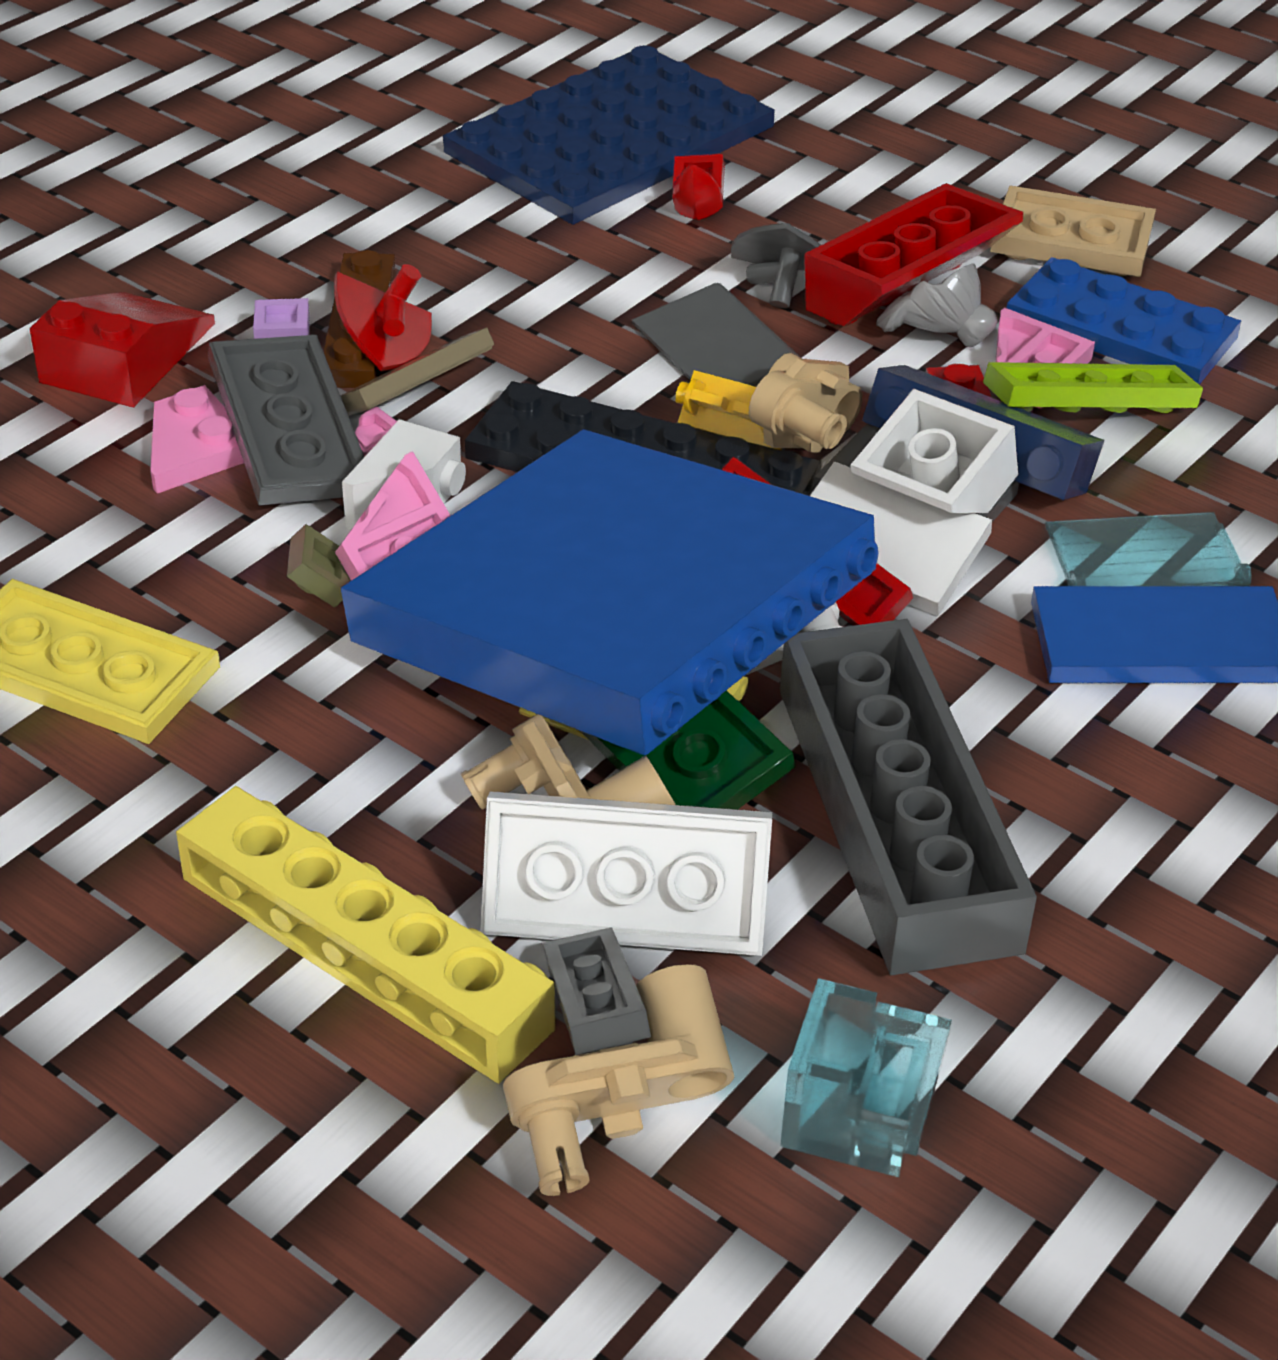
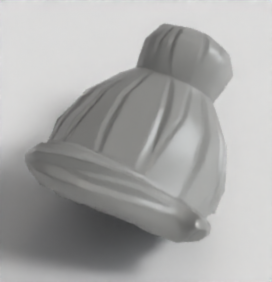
(944, 308)

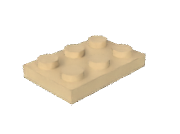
(1078, 229)

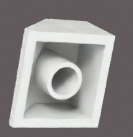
(941, 455)

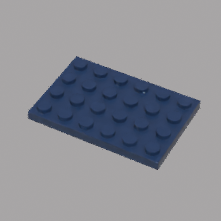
(607, 132)

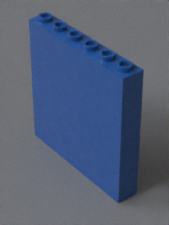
(612, 586)

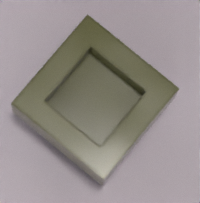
(316, 566)

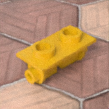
(719, 407)

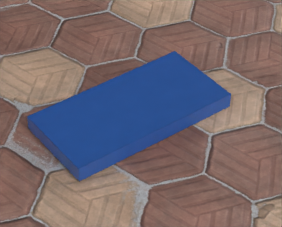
(1158, 633)

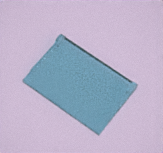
(1148, 551)

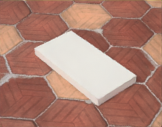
(631, 866)

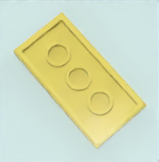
(96, 662)

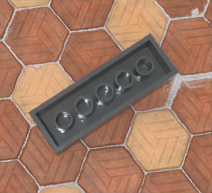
(905, 799)

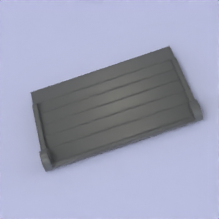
(714, 336)

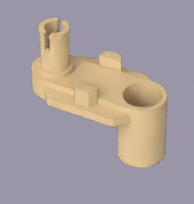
(805, 403)
(540, 761)
(677, 1064)

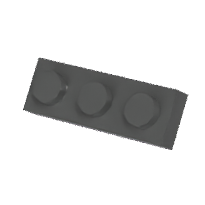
(596, 991)

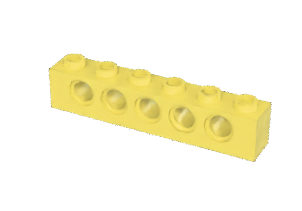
(369, 933)

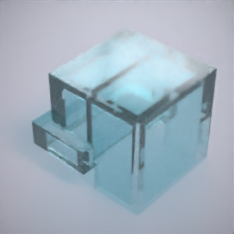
(862, 1079)

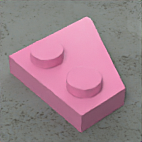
(1033, 341)
(191, 439)
(395, 517)

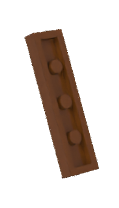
(345, 359)

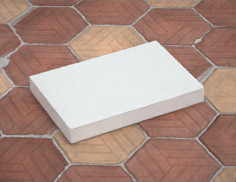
(914, 539)

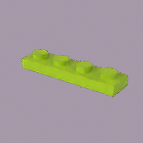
(1092, 385)

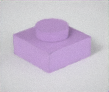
(281, 318)

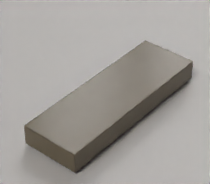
(417, 371)

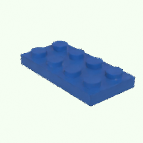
(1126, 318)

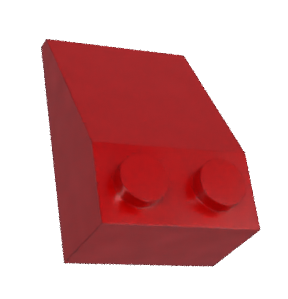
(113, 344)

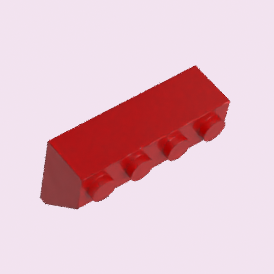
(901, 250)

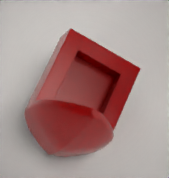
(698, 185)

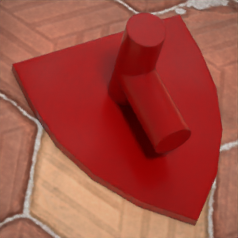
(382, 322)

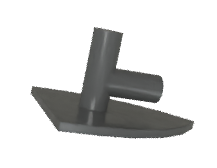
(776, 256)

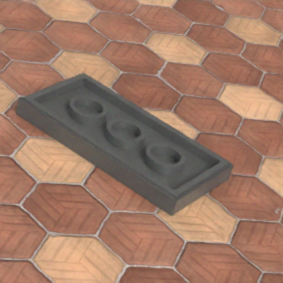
(286, 417)

